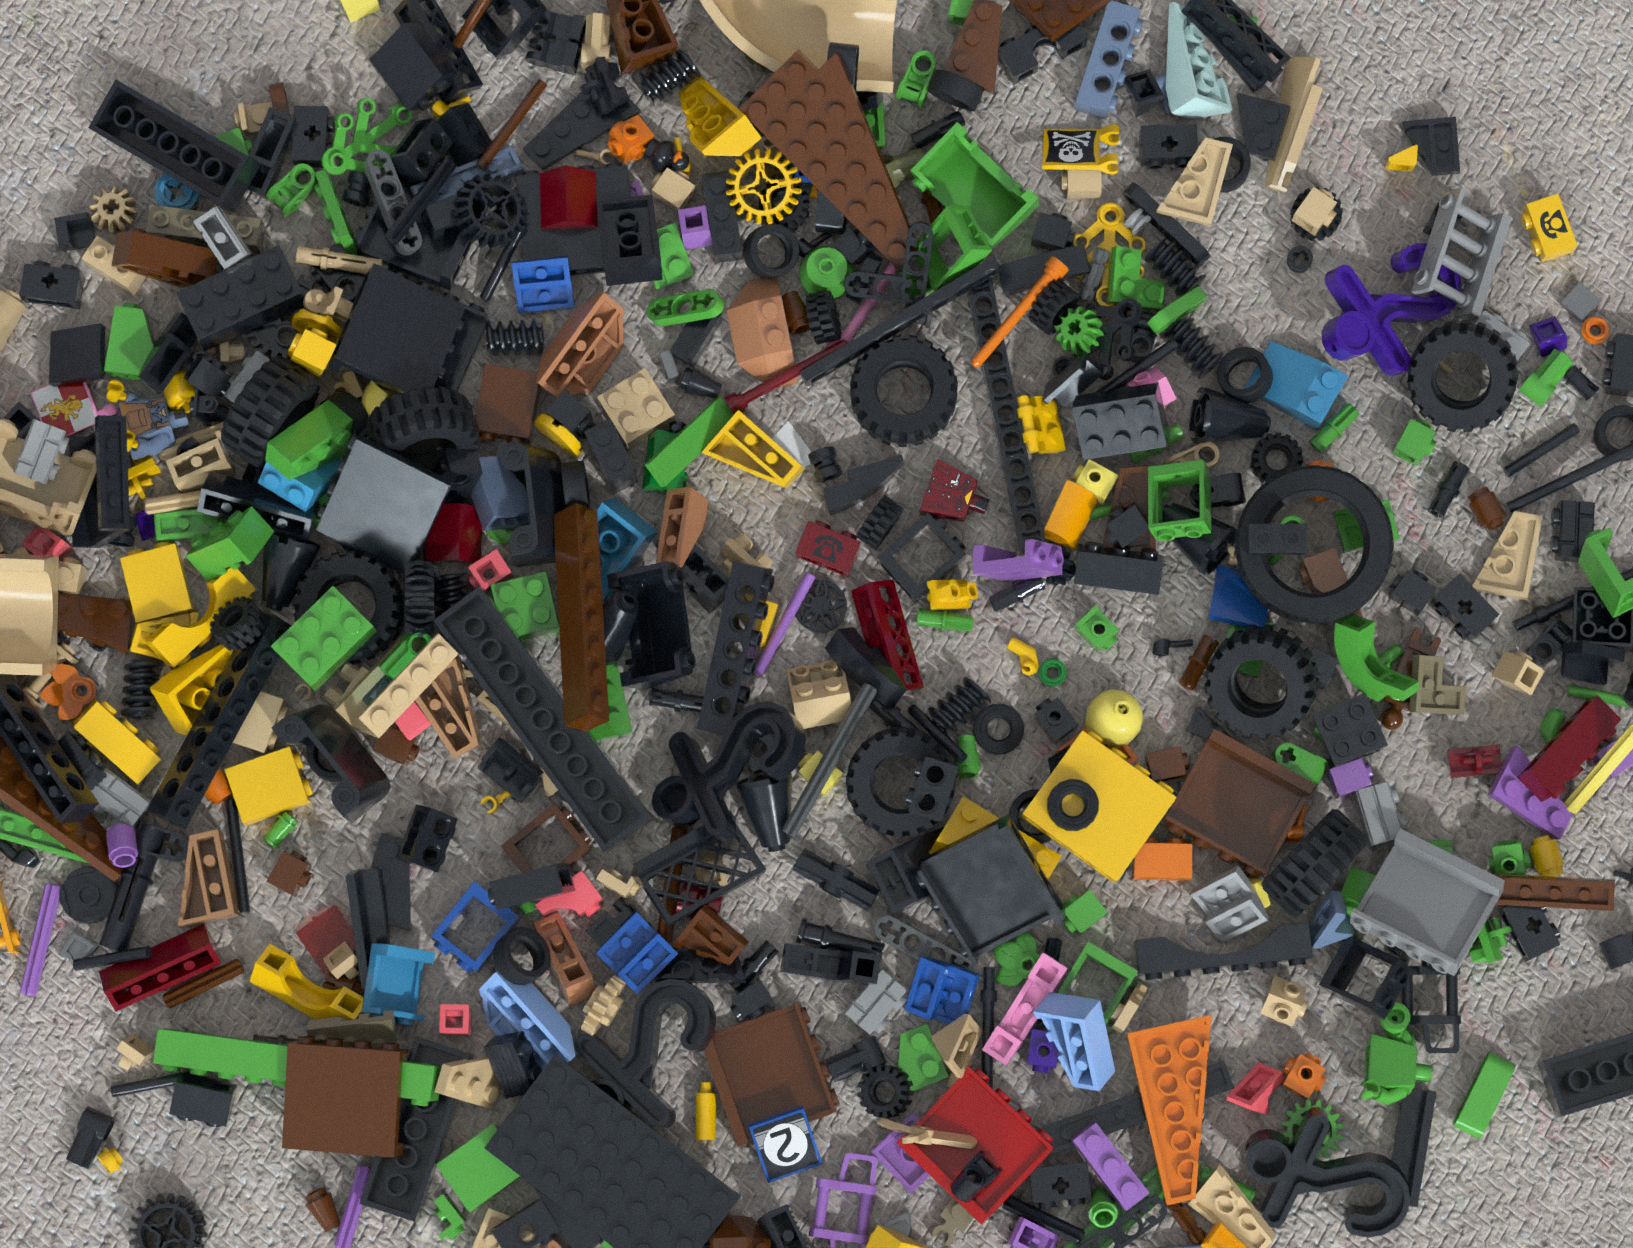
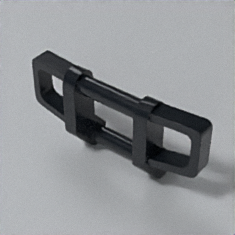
(1451, 1004)

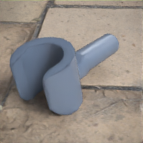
(1161, 80)

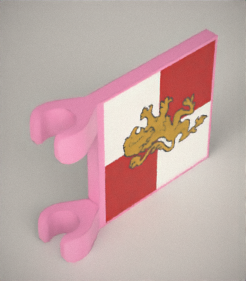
(69, 407)

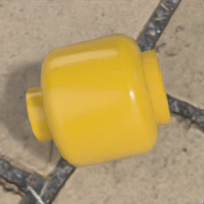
(179, 392)

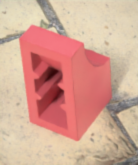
(582, 900)

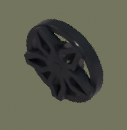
(821, 606)

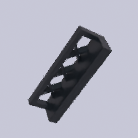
(411, 11)
(1233, 39)
(367, 914)
(1413, 1138)

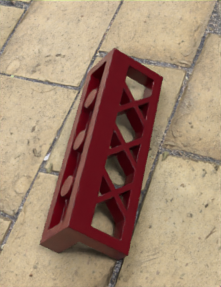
(877, 632)

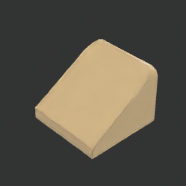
(705, 874)

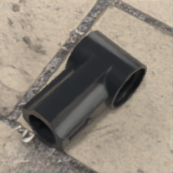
(856, 1059)
(92, 1130)

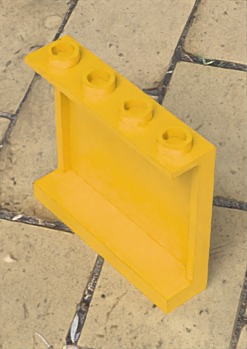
(1127, 806)

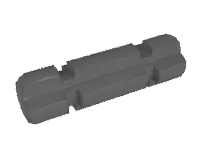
(1093, 279)

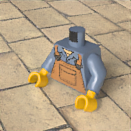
(147, 421)

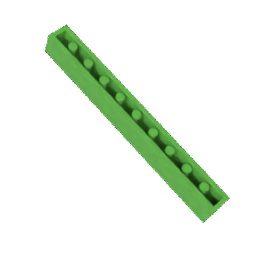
(264, 1060)

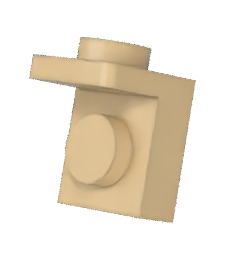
(251, 117)
(614, 882)

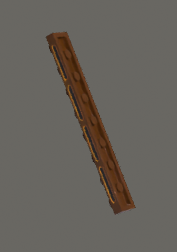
(1557, 892)

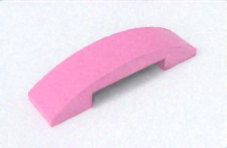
(1020, 1017)

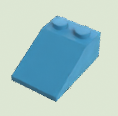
(1300, 384)
(621, 539)

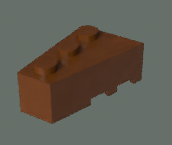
(163, 258)

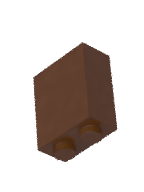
(507, 404)

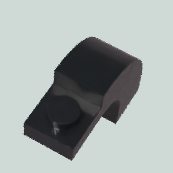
(831, 965)

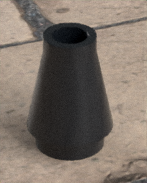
(699, 384)

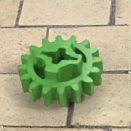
(1296, 1119)

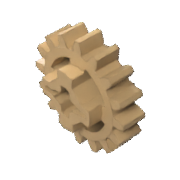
(603, 1005)

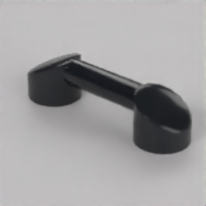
(23, 857)

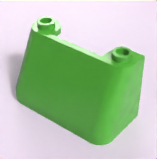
(968, 177)

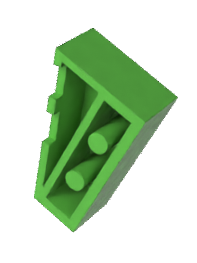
(311, 442)
(229, 543)

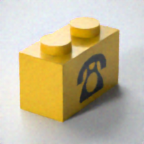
(1548, 228)

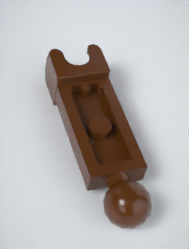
(1392, 717)

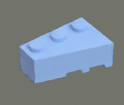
(1080, 1036)

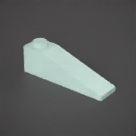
(1190, 77)

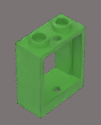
(969, 236)
(1178, 475)
(1110, 963)

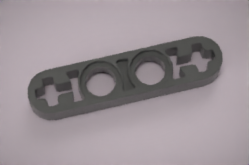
(388, 203)
(927, 942)

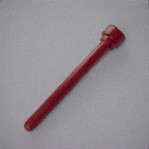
(740, 401)

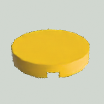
(559, 436)

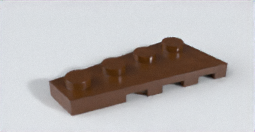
(96, 618)

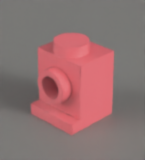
(492, 562)
(455, 1019)

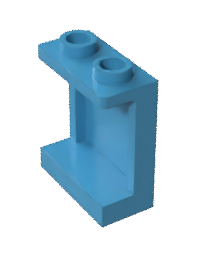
(395, 981)

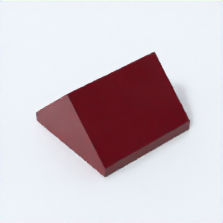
(568, 198)
(455, 535)

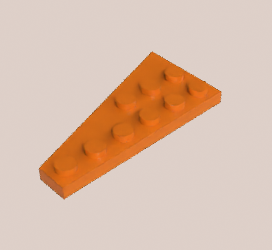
(1172, 1085)

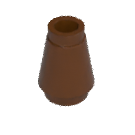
(795, 313)
(323, 1209)

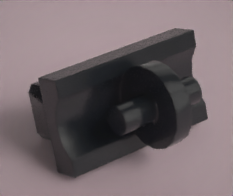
(601, 87)

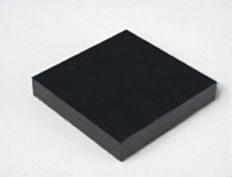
(77, 355)

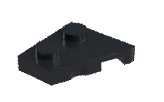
(1436, 143)

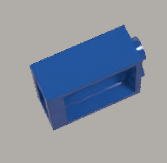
(446, 946)

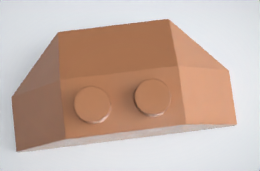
(761, 330)
(583, 348)

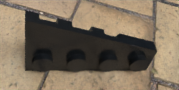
(573, 127)

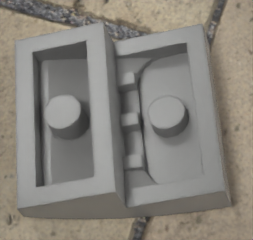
(1230, 904)

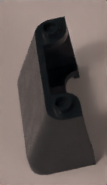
(543, 479)
(661, 629)
(362, 777)

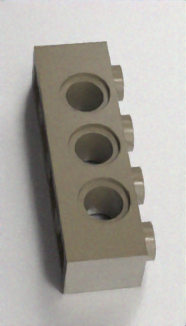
(179, 226)

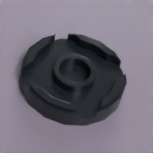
(87, 895)

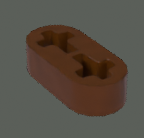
(279, 97)

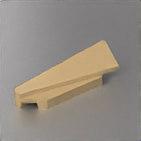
(1302, 98)

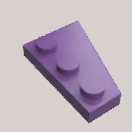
(1547, 816)

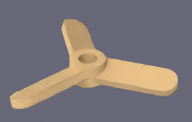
(927, 1135)

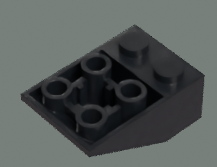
(1596, 625)
(896, 872)

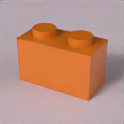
(1163, 861)

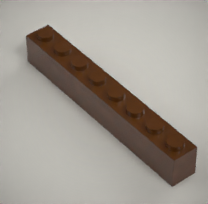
(581, 618)

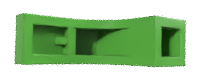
(1362, 665)

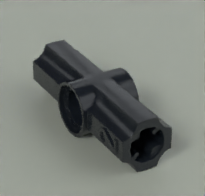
(836, 880)

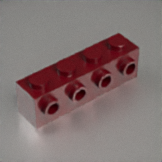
(1569, 748)
(168, 965)

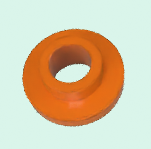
(1599, 323)

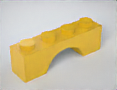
(175, 642)
(280, 976)

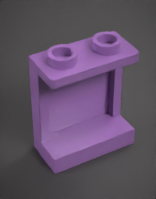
(1039, 561)

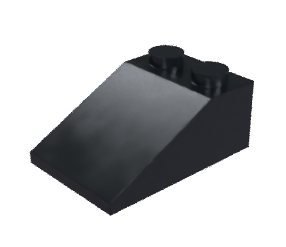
(629, 240)

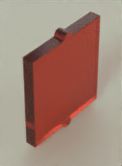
(325, 935)

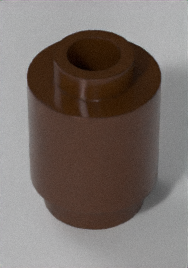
(1486, 509)

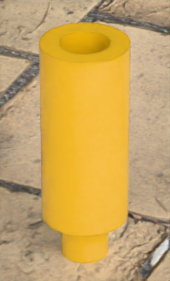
(705, 1113)

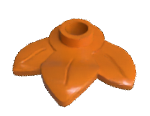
(64, 691)

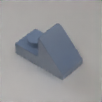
(1330, 921)

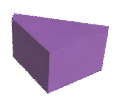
(1030, 1235)

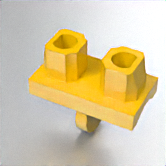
(140, 475)
(951, 594)

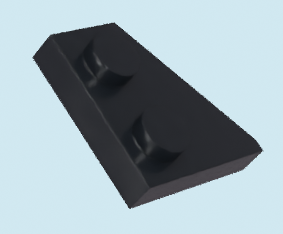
(1262, 125)

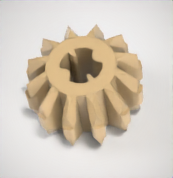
(119, 217)

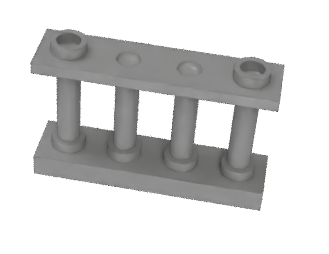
(1484, 261)

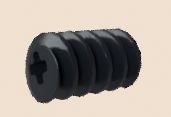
(668, 76)
(1174, 267)
(515, 338)
(1194, 346)
(449, 590)
(139, 689)
(958, 705)

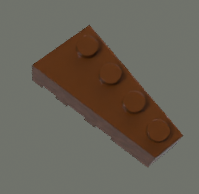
(640, 33)

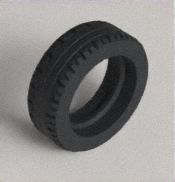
(1375, 529)

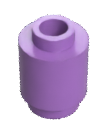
(122, 845)

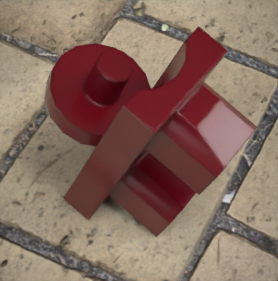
(1474, 761)

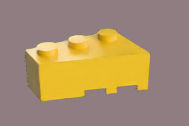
(753, 451)
(117, 740)

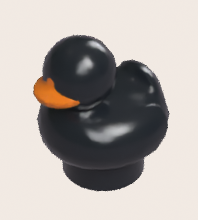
(664, 155)

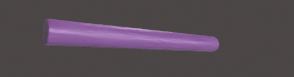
(784, 623)

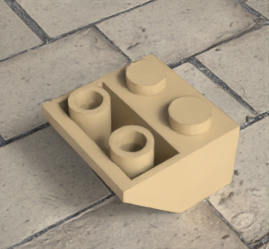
(819, 693)

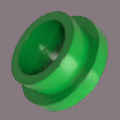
(1056, 664)

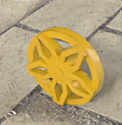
(307, 320)

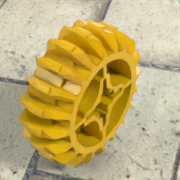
(760, 167)

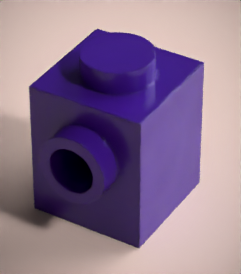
(1041, 1052)

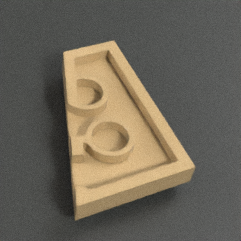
(1199, 186)
(1512, 559)
(469, 1081)
(1224, 1202)

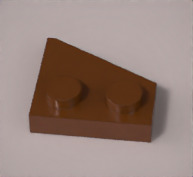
(711, 937)

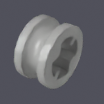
(1137, 221)

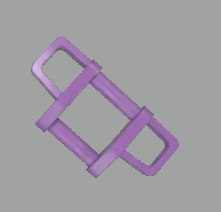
(867, 1193)

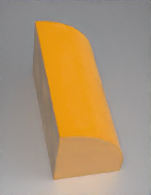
(1070, 515)

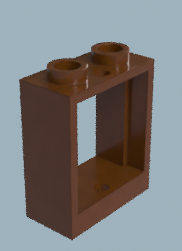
(565, 818)

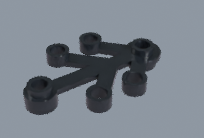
(1105, 342)

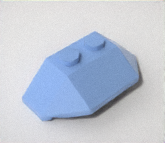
(524, 1008)

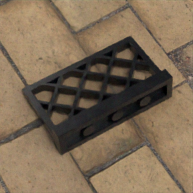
(680, 852)

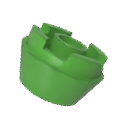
(825, 270)

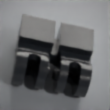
(565, 51)

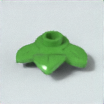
(1014, 959)

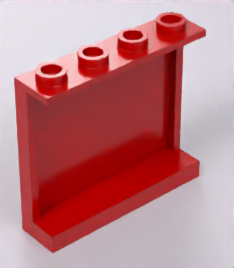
(1000, 1131)

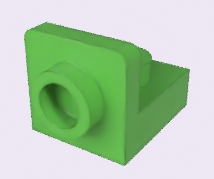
(448, 1212)

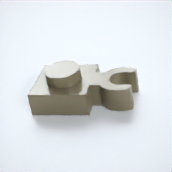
(955, 1218)

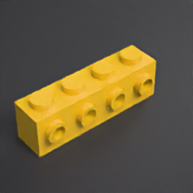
(311, 351)

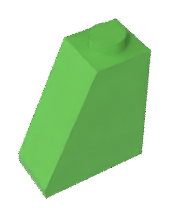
(128, 342)

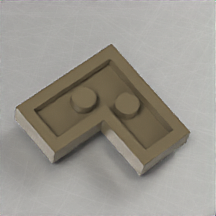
(1432, 695)

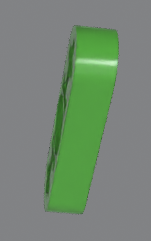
(1177, 310)
(695, 312)

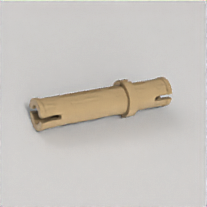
(335, 260)

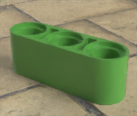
(1484, 1095)

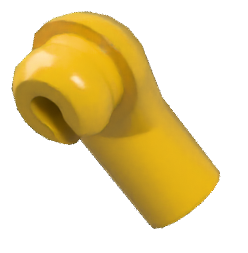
(1027, 656)

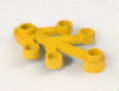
(1109, 241)

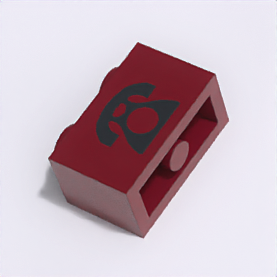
(828, 548)

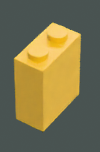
(157, 582)
(269, 785)

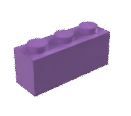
(1109, 1166)

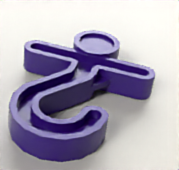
(1368, 316)

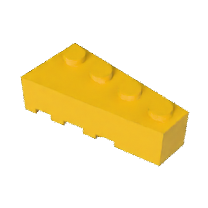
(971, 817)

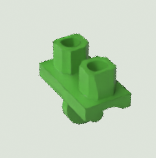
(1489, 947)

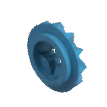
(164, 195)

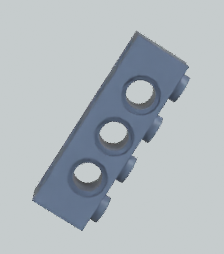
(1116, 17)

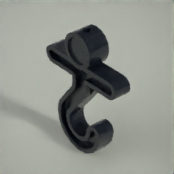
(705, 784)
(631, 1077)
(1297, 1171)

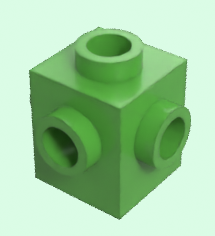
(1509, 850)

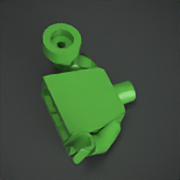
(1392, 1060)

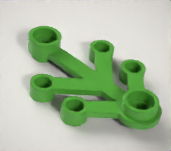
(361, 140)

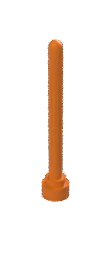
(1053, 270)

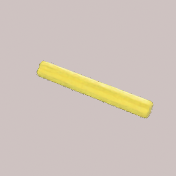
(1600, 771)

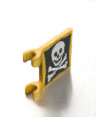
(1079, 149)

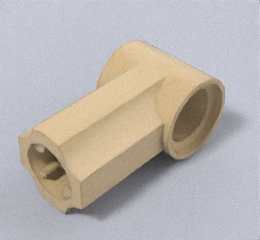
(596, 39)

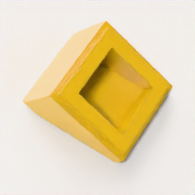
(1404, 160)

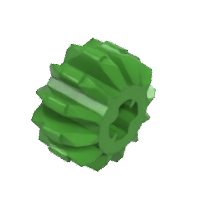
(1072, 323)

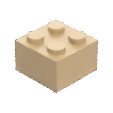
(636, 408)

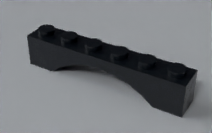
(1163, 956)

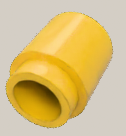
(1546, 856)

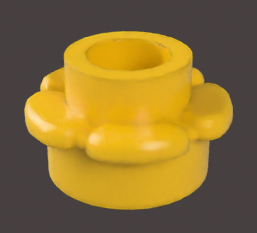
(110, 1160)

